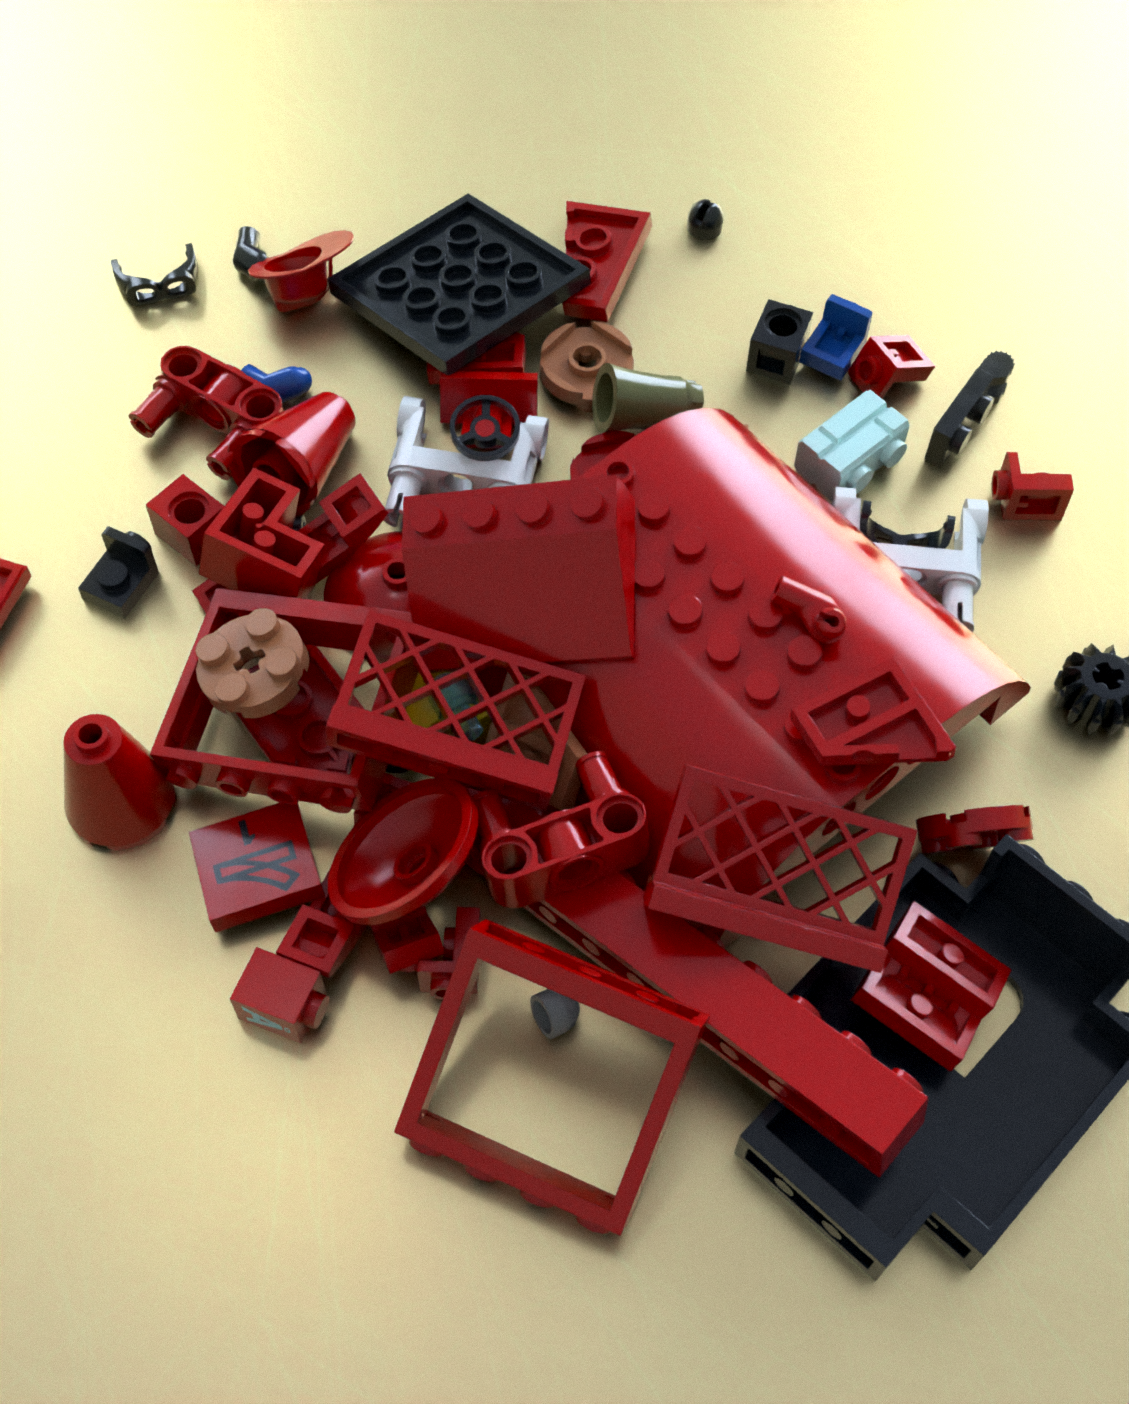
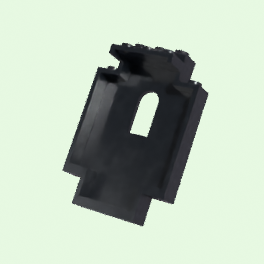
(1014, 1115)

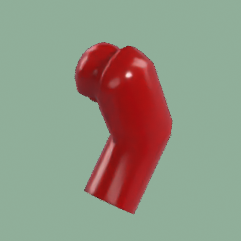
(815, 609)

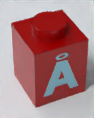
(280, 996)

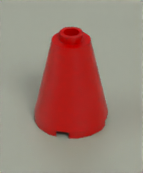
(296, 445)
(113, 785)

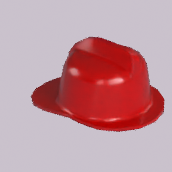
(301, 273)

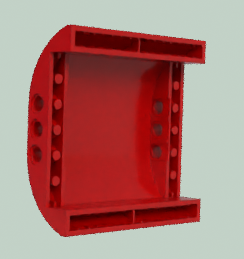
(728, 664)

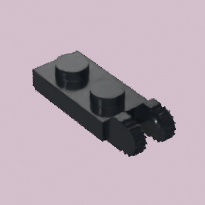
(969, 406)

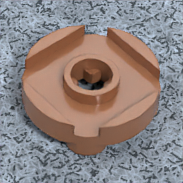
(569, 344)
(237, 642)

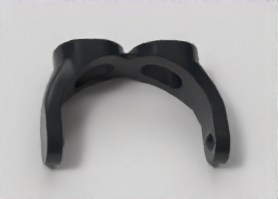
(130, 285)
(934, 539)

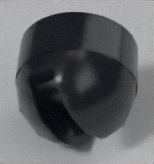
(712, 221)

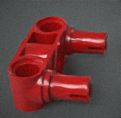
(210, 392)
(565, 846)

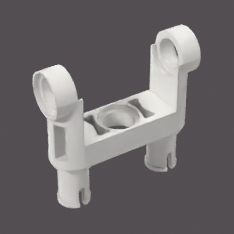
(430, 471)
(939, 571)

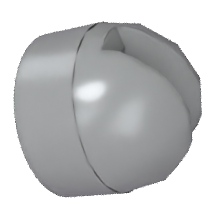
(554, 1012)

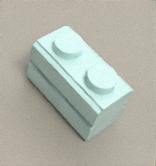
(852, 445)

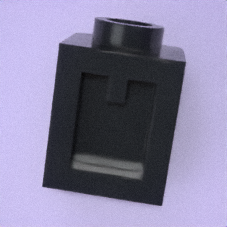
(121, 573)

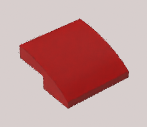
(932, 986)

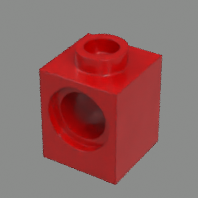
(182, 516)

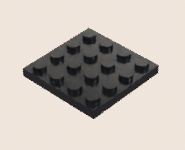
(459, 283)

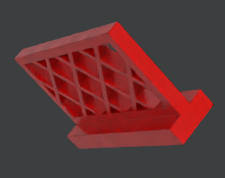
(430, 749)
(766, 918)

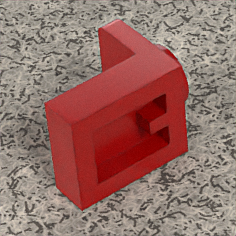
(889, 361)
(1030, 495)
(435, 975)

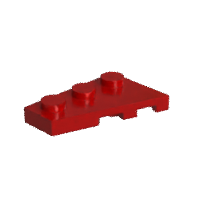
(607, 244)

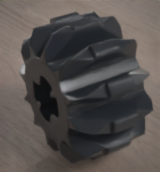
(1095, 689)

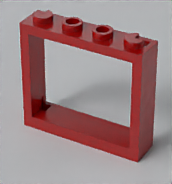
(189, 710)
(594, 988)

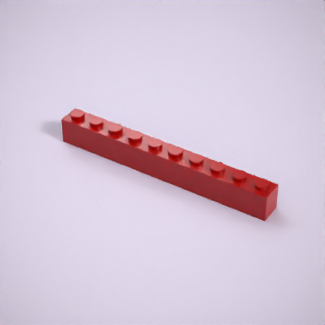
(751, 1024)

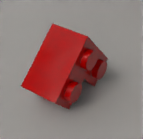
(255, 544)

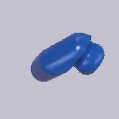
(288, 382)

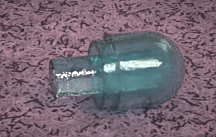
(459, 698)

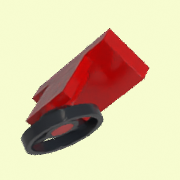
(488, 409)

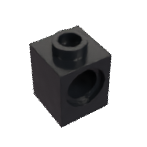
(778, 341)

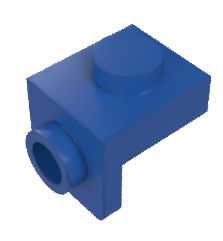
(837, 337)

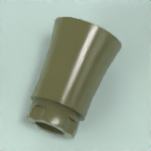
(640, 399)

